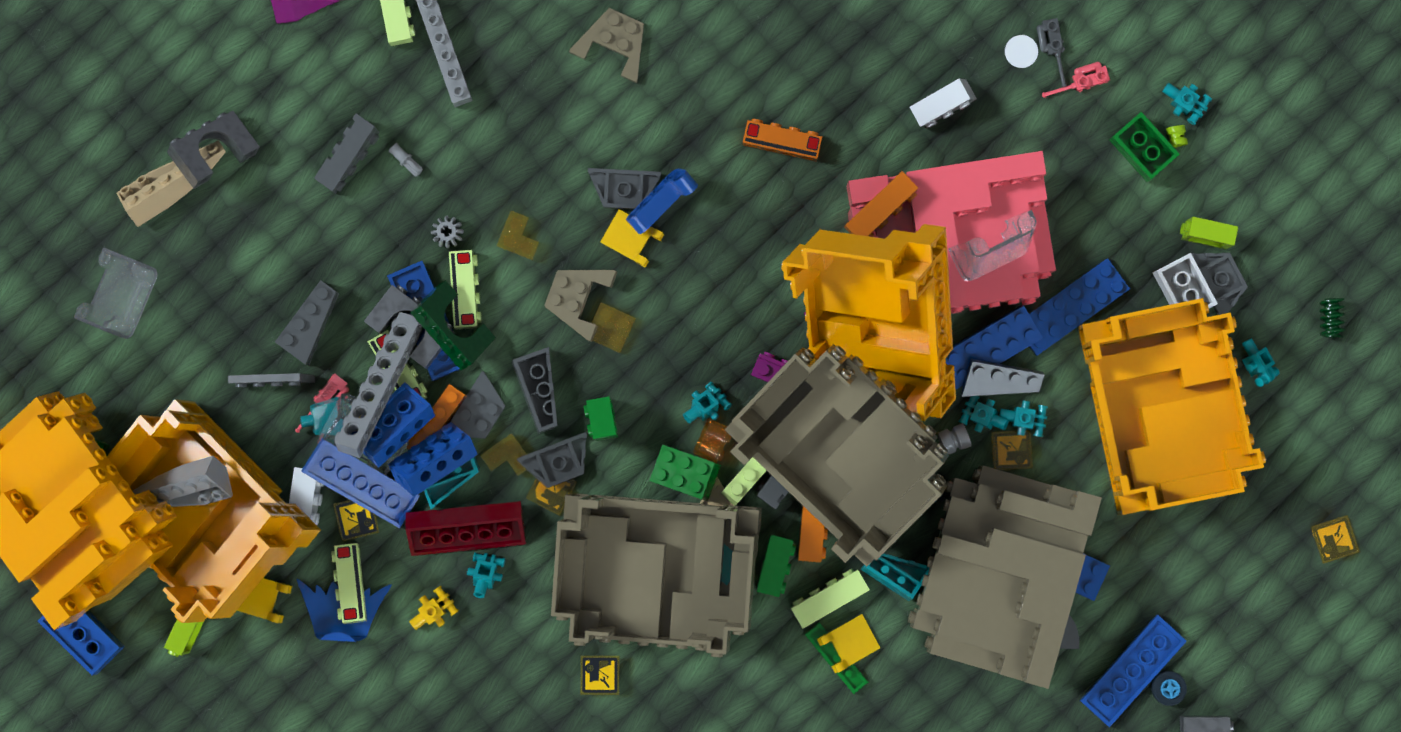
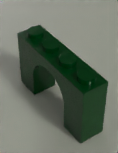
(431, 317)

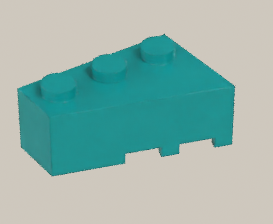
(451, 482)
(897, 574)

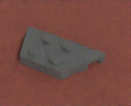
(623, 187)
(1222, 278)
(479, 409)
(557, 462)

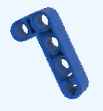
(660, 199)

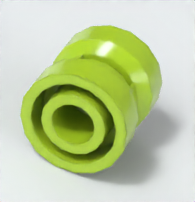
(1176, 135)

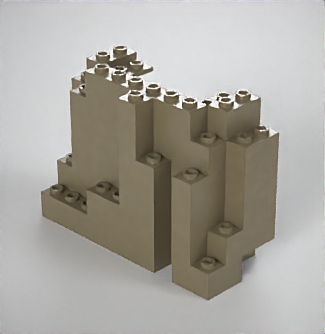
(843, 449)
(654, 571)
(1004, 573)

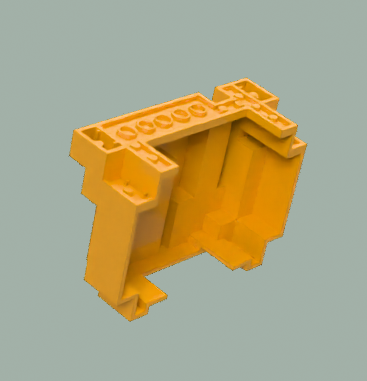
(883, 305)
(1169, 406)
(70, 512)
(217, 546)

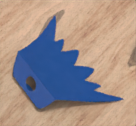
(324, 613)

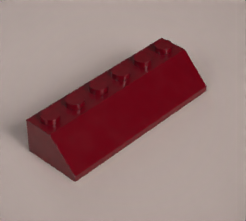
(465, 528)

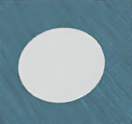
(1021, 51)

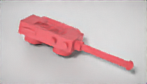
(1085, 82)
(333, 384)

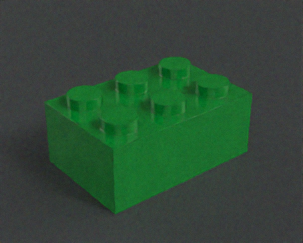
(1144, 147)
(601, 418)
(685, 473)
(775, 566)

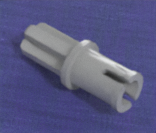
(405, 159)

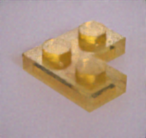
(512, 239)
(505, 450)

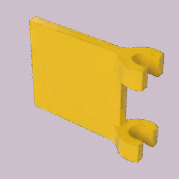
(626, 241)
(263, 599)
(852, 642)

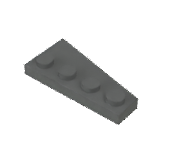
(274, 379)

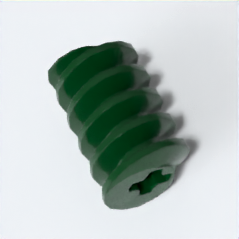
(1331, 318)

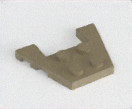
(617, 34)
(570, 295)

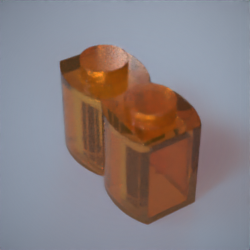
(712, 441)

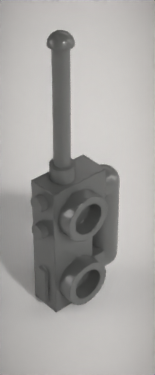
(1055, 42)

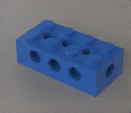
(399, 422)
(436, 463)
(81, 648)

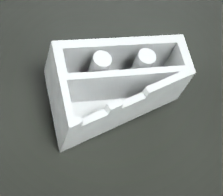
(943, 103)

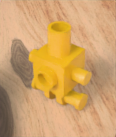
(432, 610)

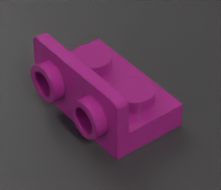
(767, 367)

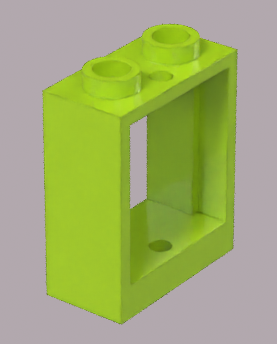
(1209, 233)
(182, 638)

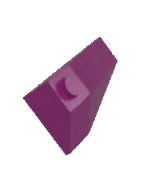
(294, 10)

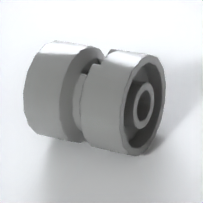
(954, 439)

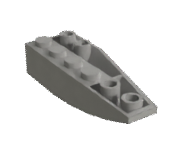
(191, 484)

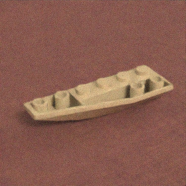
(162, 187)

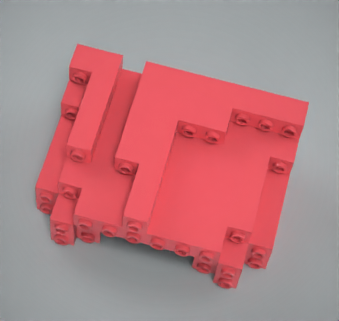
(972, 204)

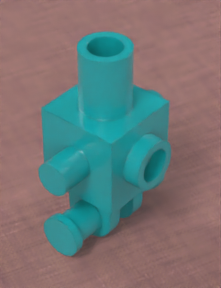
(1185, 100)
(1259, 363)
(706, 404)
(982, 415)
(1024, 418)
(485, 573)

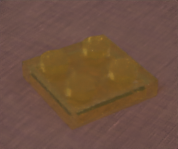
(612, 327)

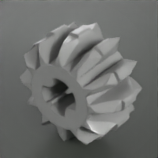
(452, 227)

